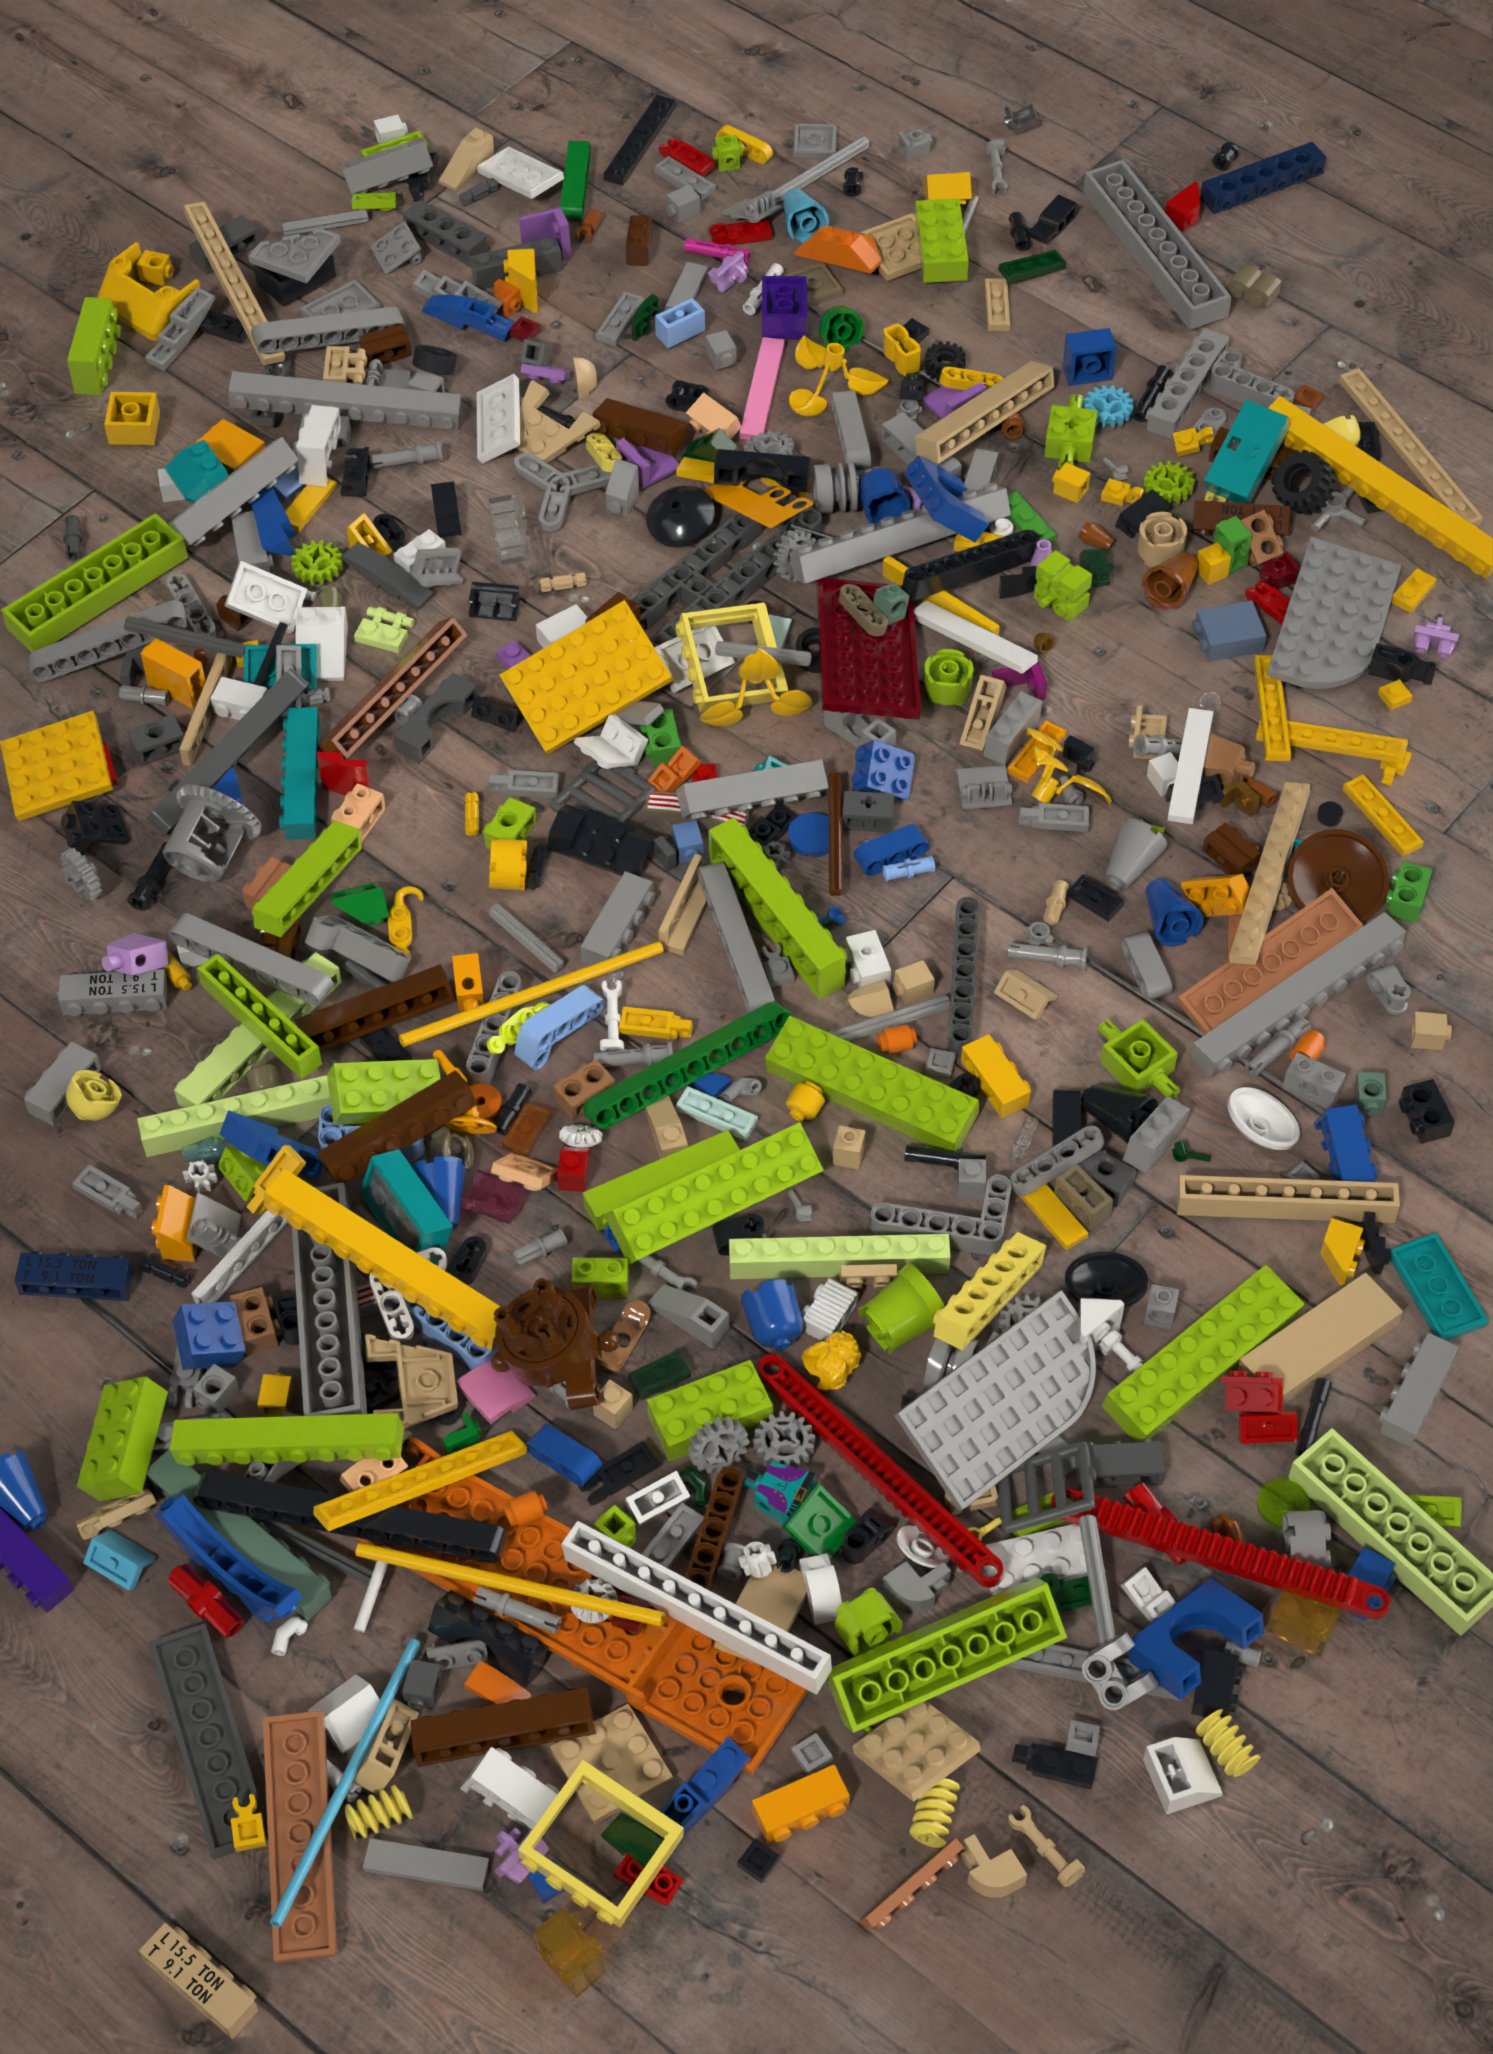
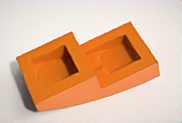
(678, 770)
(494, 1685)

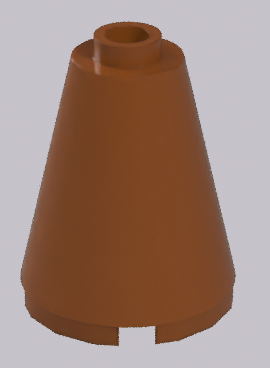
(1170, 581)

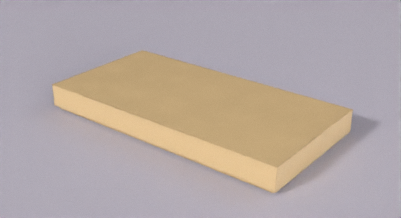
(772, 1598)

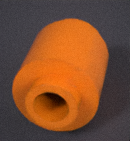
(896, 1039)
(1309, 1044)
(525, 1508)

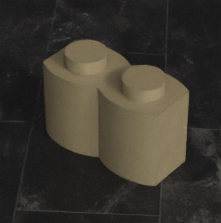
(1254, 286)

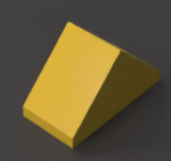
(364, 532)

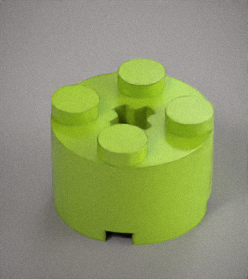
(948, 677)
(866, 1622)

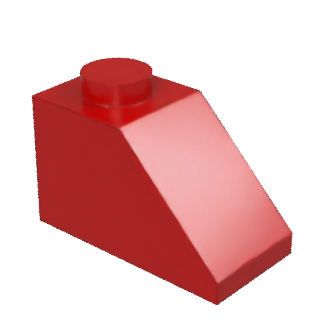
(1184, 207)
(573, 1168)

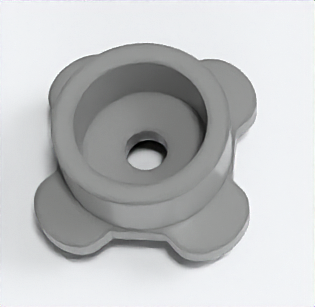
(910, 408)
(1038, 928)

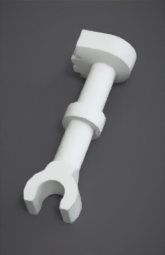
(612, 1019)
(1112, 1342)

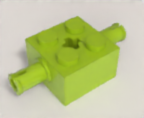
(1070, 432)
(1139, 1058)

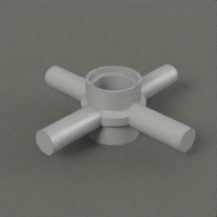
(1337, 510)

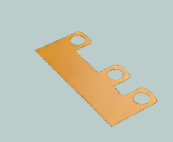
(755, 506)

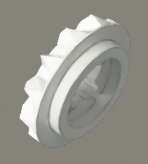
(580, 1135)
(600, 1589)

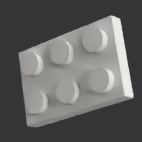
(265, 596)
(705, 643)

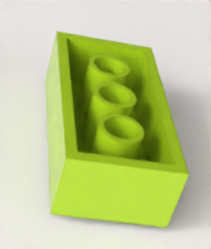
(941, 240)
(93, 346)
(370, 1088)
(729, 1393)
(122, 1439)

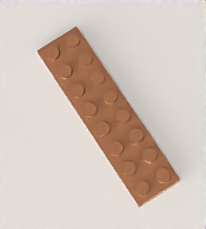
(1282, 954)
(295, 1803)

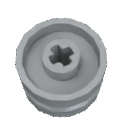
(944, 1360)

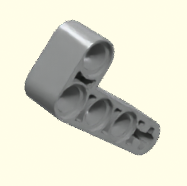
(1240, 385)
(358, 945)

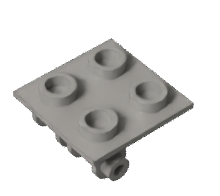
(754, 209)
(396, 248)
(386, 378)
(984, 787)
(213, 1226)

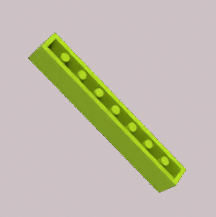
(287, 1439)

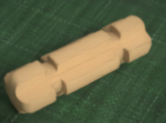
(563, 582)

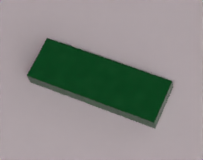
(1032, 266)

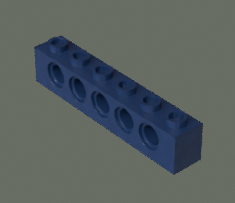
(1262, 177)

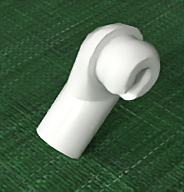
(285, 1631)

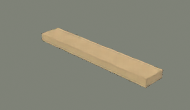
(203, 710)

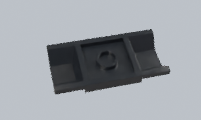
(599, 841)

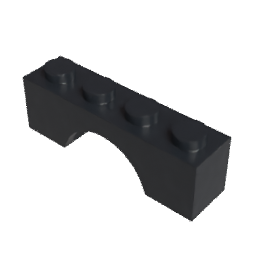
(736, 466)
(517, 1652)

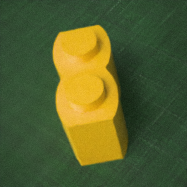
(901, 349)

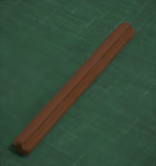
(835, 834)

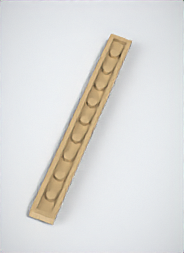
(228, 273)
(1408, 446)
(1269, 874)

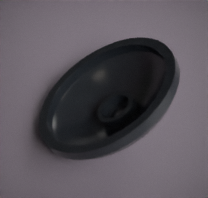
(683, 524)
(1106, 1277)

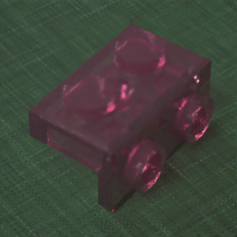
(494, 1197)

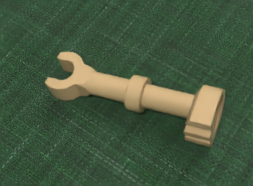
(1069, 1872)

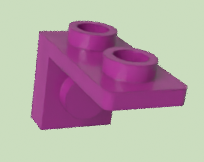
(1033, 677)

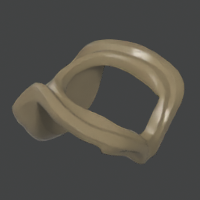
(449, 1137)

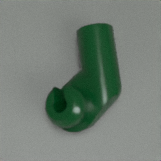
(700, 1484)

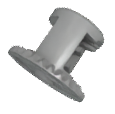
(203, 814)

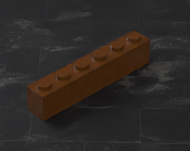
(377, 1008)
(397, 1127)
(502, 1726)

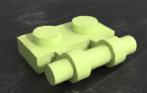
(382, 635)

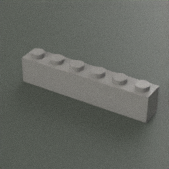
(234, 491)
(752, 789)

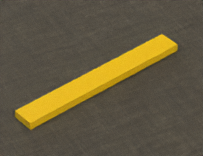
(419, 1480)

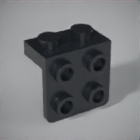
(93, 823)

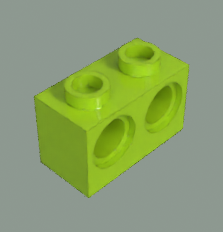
(607, 1275)

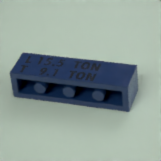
(74, 1276)

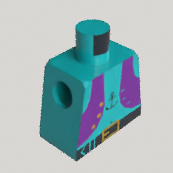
(779, 1489)

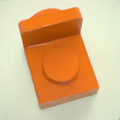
(508, 295)

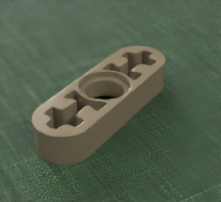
(873, 621)

